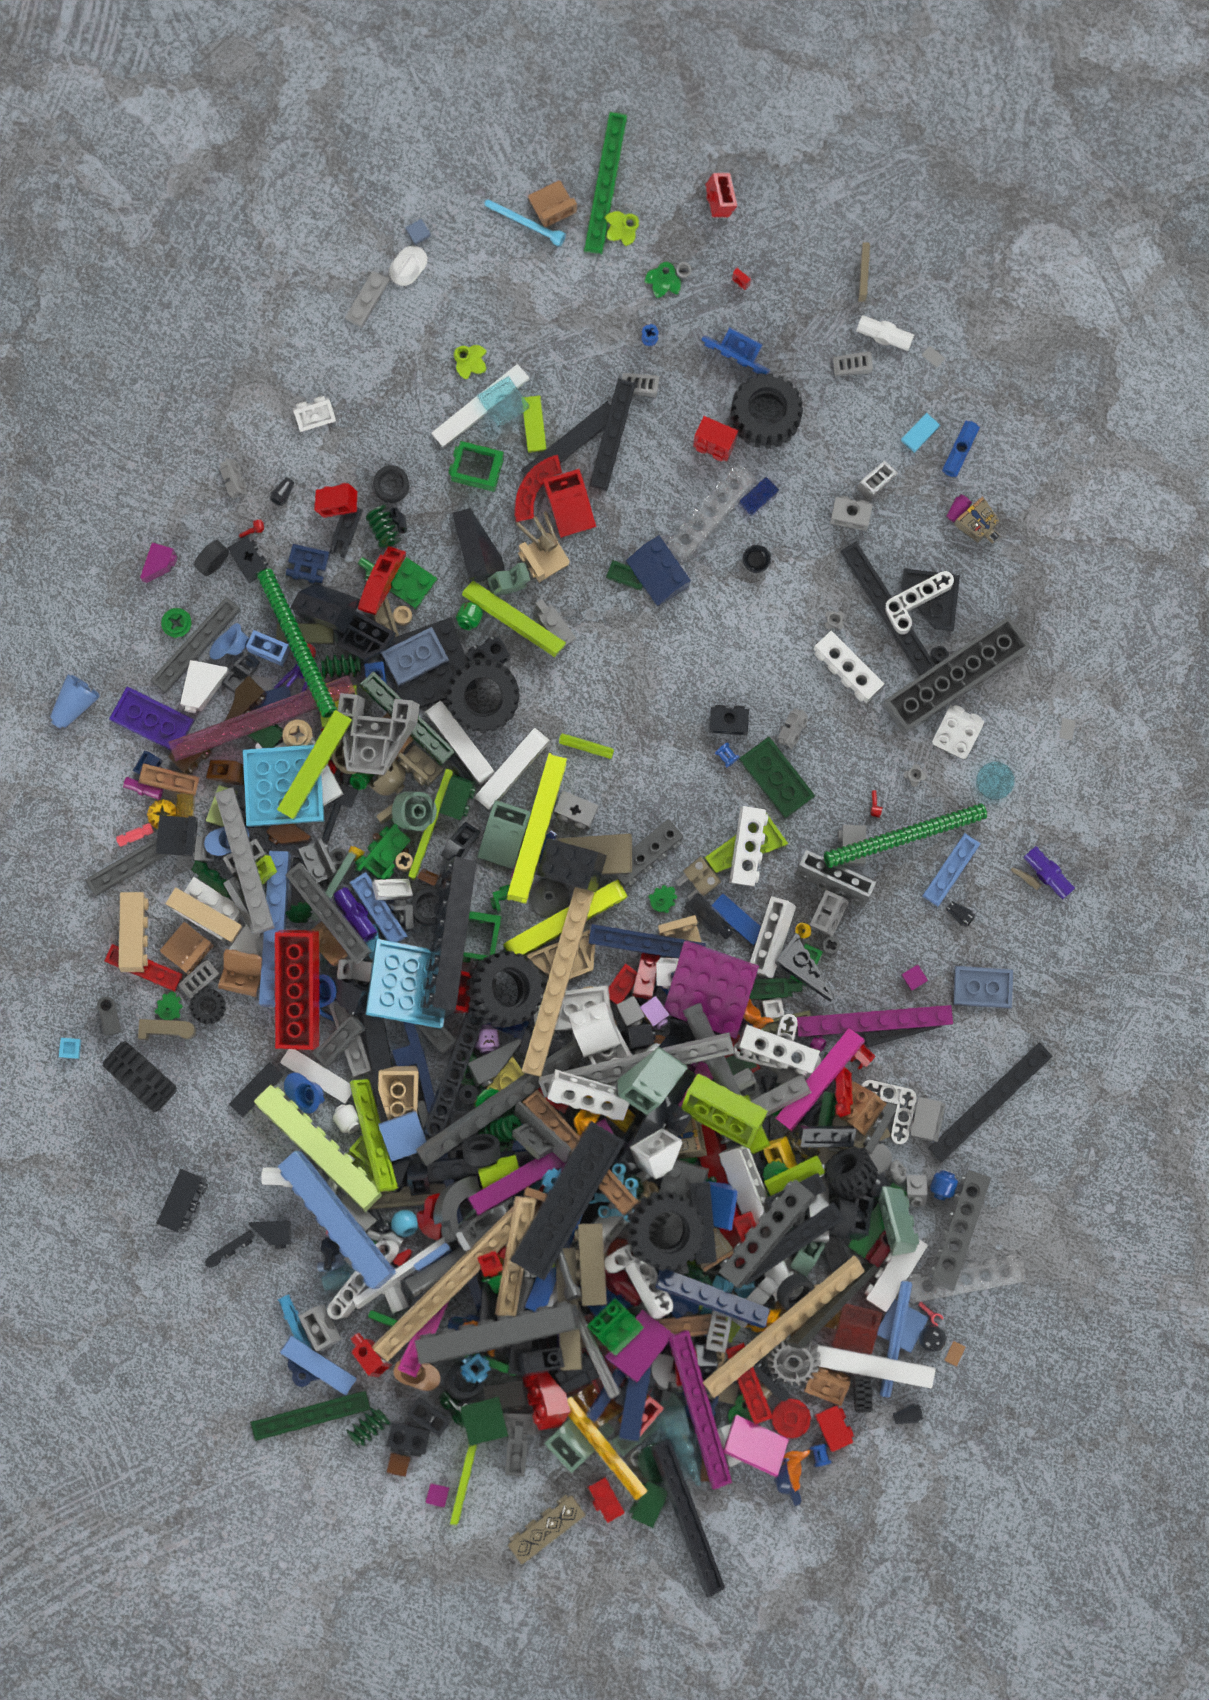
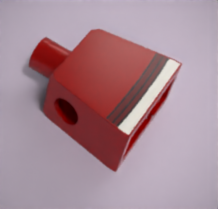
(371, 1362)

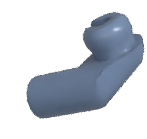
(339, 1262)

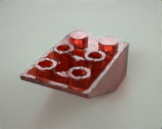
(857, 1329)

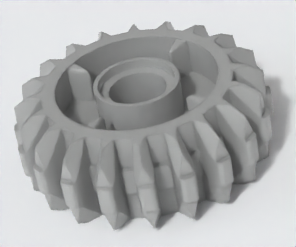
(793, 1371)

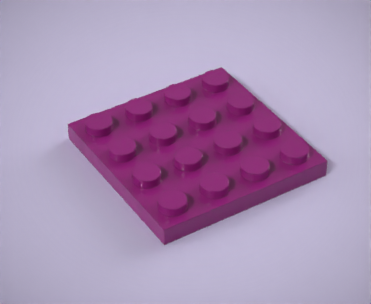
(716, 982)

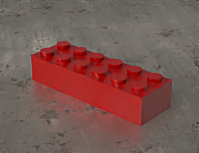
(297, 989)

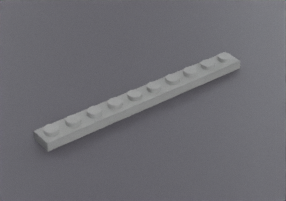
(614, 1069)

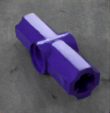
(1049, 872)
(355, 914)

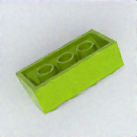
(723, 1110)

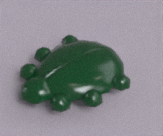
(299, 913)

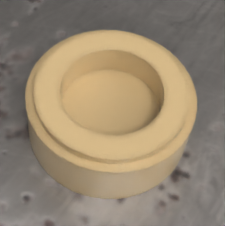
(402, 615)

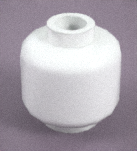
(346, 1119)

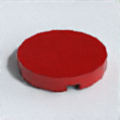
(791, 1418)

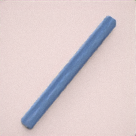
(897, 1331)

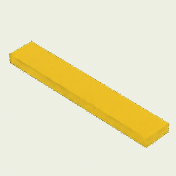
(605, 1450)

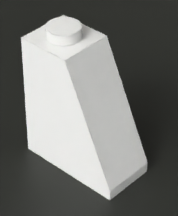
(201, 685)

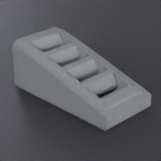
(852, 358)
(645, 378)
(868, 489)
(215, 974)
(711, 1346)

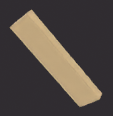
(203, 915)

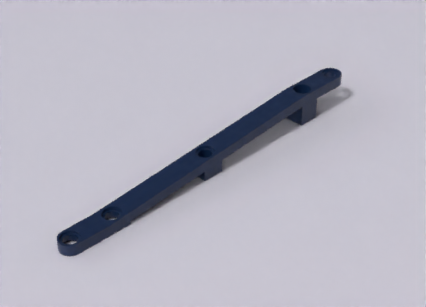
(412, 1056)

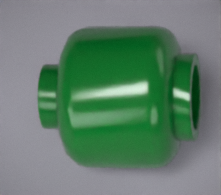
(469, 615)

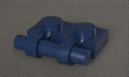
(310, 558)

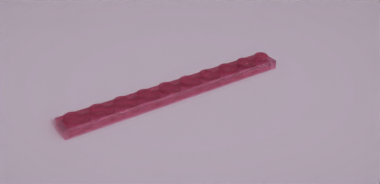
(254, 720)

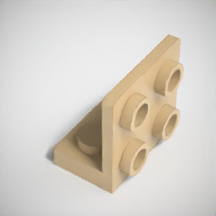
(681, 929)

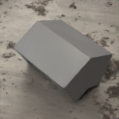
(200, 852)

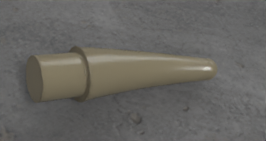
(1028, 878)

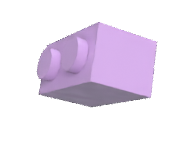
(655, 1013)

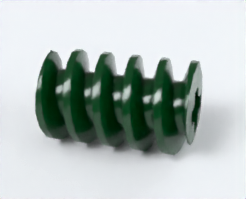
(381, 527)
(340, 666)
(502, 1128)
(368, 1426)

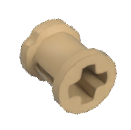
(407, 857)

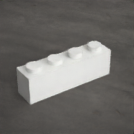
(772, 936)
(890, 1277)

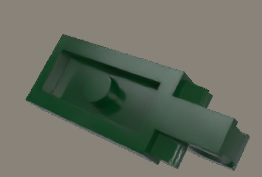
(210, 877)
(774, 988)

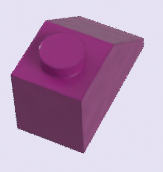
(158, 562)

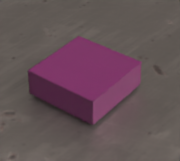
(914, 977)
(437, 1495)

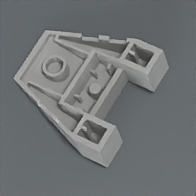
(375, 741)

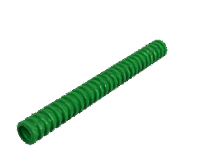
(297, 643)
(905, 835)

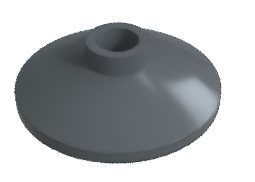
(548, 907)

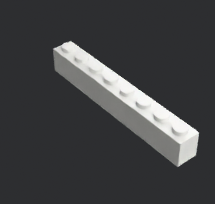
(751, 1196)

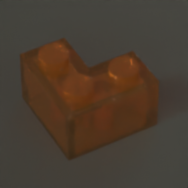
(586, 1398)

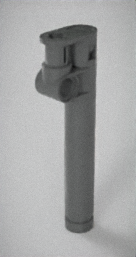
(718, 1066)
(432, 1274)

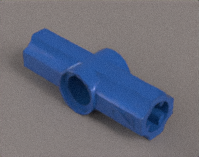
(956, 458)

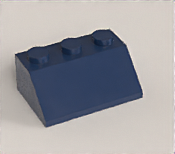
(658, 571)

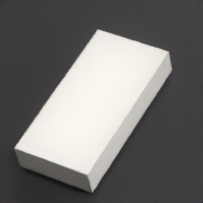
(392, 889)

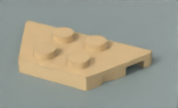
(583, 962)

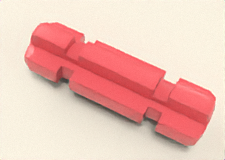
(134, 834)

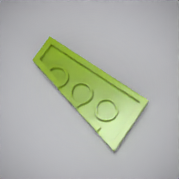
(722, 856)

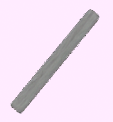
(597, 1358)

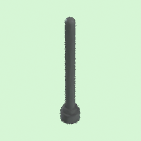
(571, 1290)

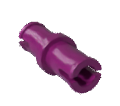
(143, 789)

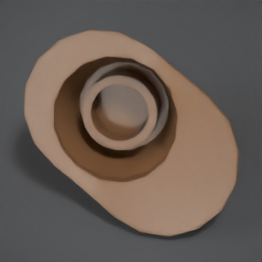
(426, 1378)

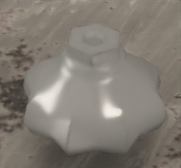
(896, 1171)

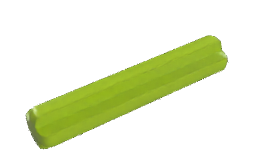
(586, 746)

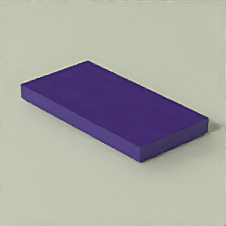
(150, 718)

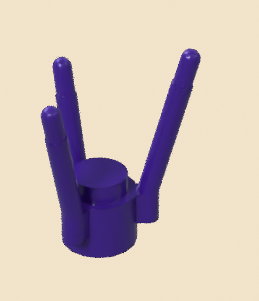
(297, 673)

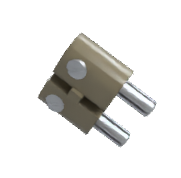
(701, 876)

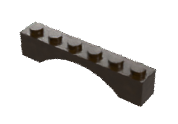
(246, 697)

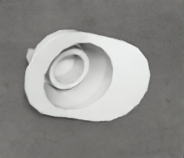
(408, 265)

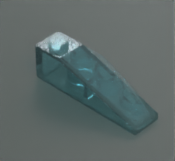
(675, 1426)

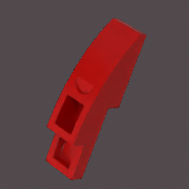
(380, 580)

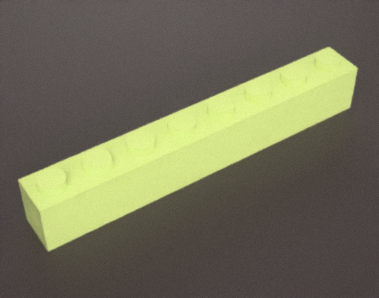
(317, 1147)

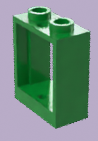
(489, 484)
(486, 919)

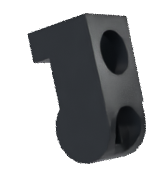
(400, 1172)

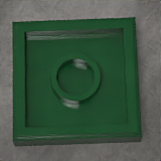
(484, 1421)

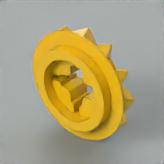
(156, 808)

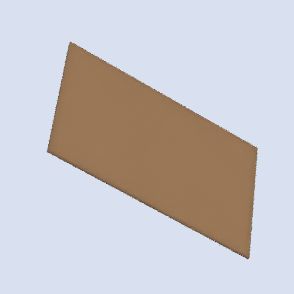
(955, 1353)

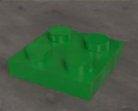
(412, 583)

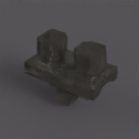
(804, 1152)

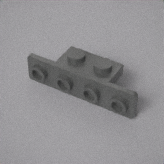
(537, 1136)

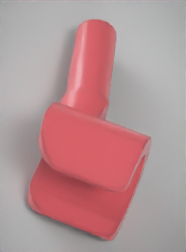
(930, 1313)

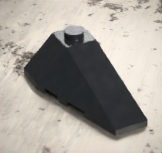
(478, 550)

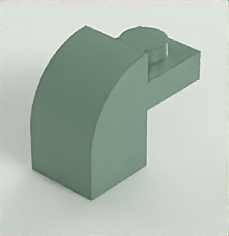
(509, 581)

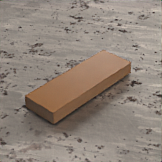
(168, 779)

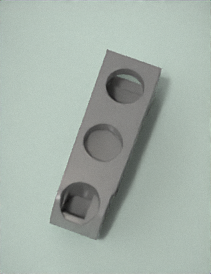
(760, 1295)

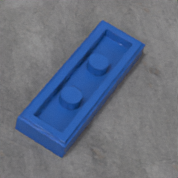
(738, 919)

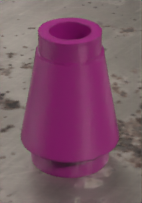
(958, 507)

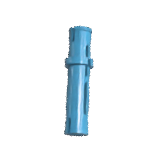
(293, 1319)

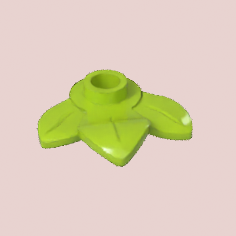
(619, 229)
(472, 362)

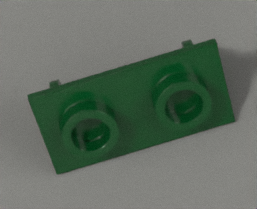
(453, 1407)

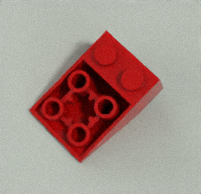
(569, 503)
(547, 1400)

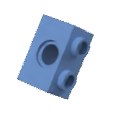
(268, 648)

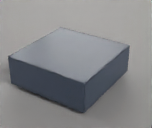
(418, 231)

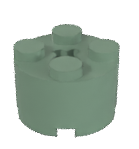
(404, 808)

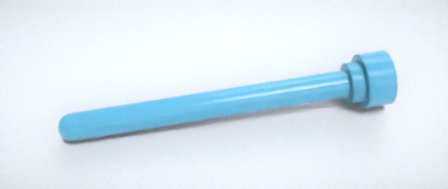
(556, 236)

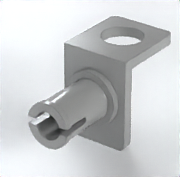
(358, 971)

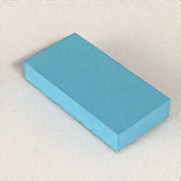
(920, 432)

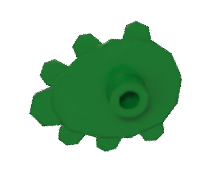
(663, 899)
(169, 1006)

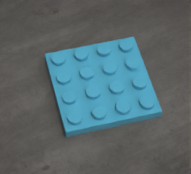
(267, 780)
(398, 983)

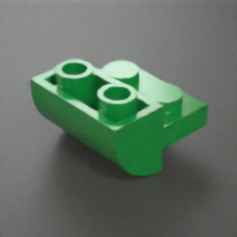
(615, 1326)

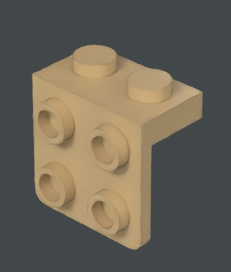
(542, 563)

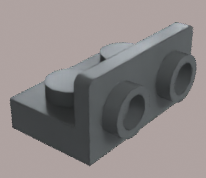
(317, 861)

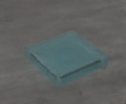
(503, 401)

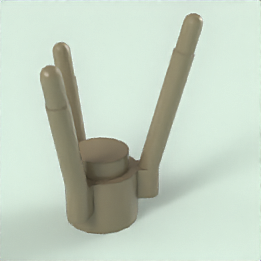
(547, 541)

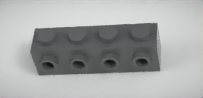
(651, 849)
(835, 879)

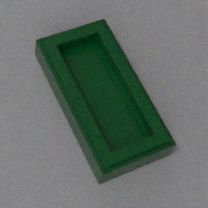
(624, 575)
(827, 1109)

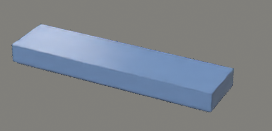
(951, 869)
(378, 909)
(318, 1365)

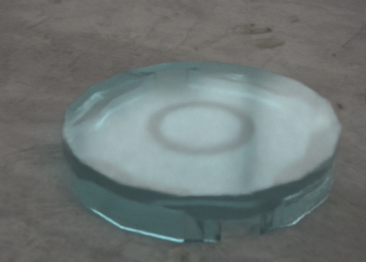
(995, 780)

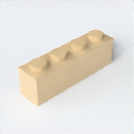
(132, 932)

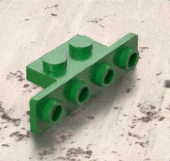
(385, 849)

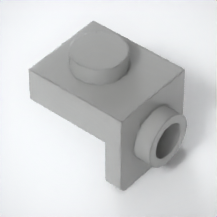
(916, 1190)

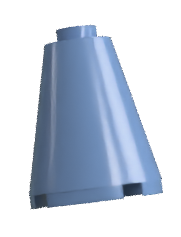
(72, 701)

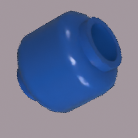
(943, 1185)

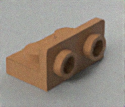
(828, 1385)

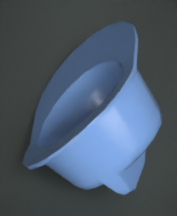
(230, 642)
(217, 842)

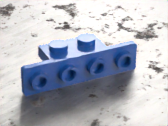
(739, 347)

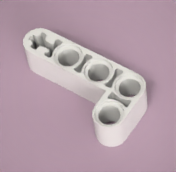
(921, 598)
(641, 1281)

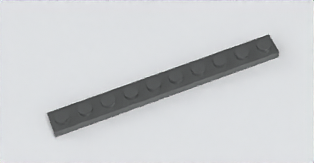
(496, 1105)

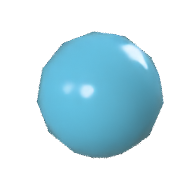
(404, 1223)

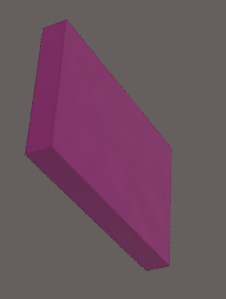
(642, 1349)

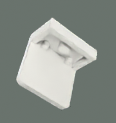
(958, 731)

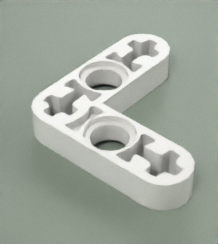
(781, 1026)
(897, 1100)

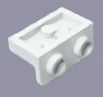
(314, 413)

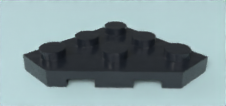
(940, 610)

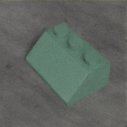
(897, 1221)

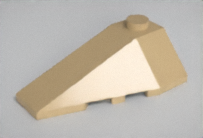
(398, 1090)

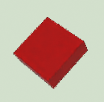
(741, 279)

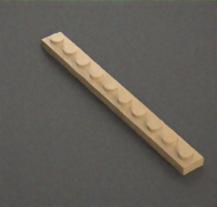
(557, 982)
(443, 1290)
(783, 1326)

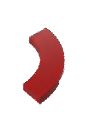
(531, 484)

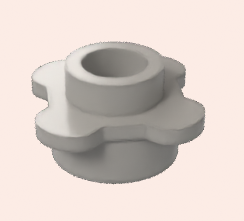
(834, 615)
(915, 770)

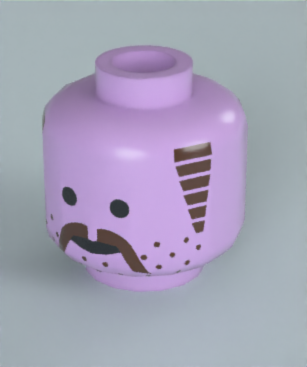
(487, 1039)

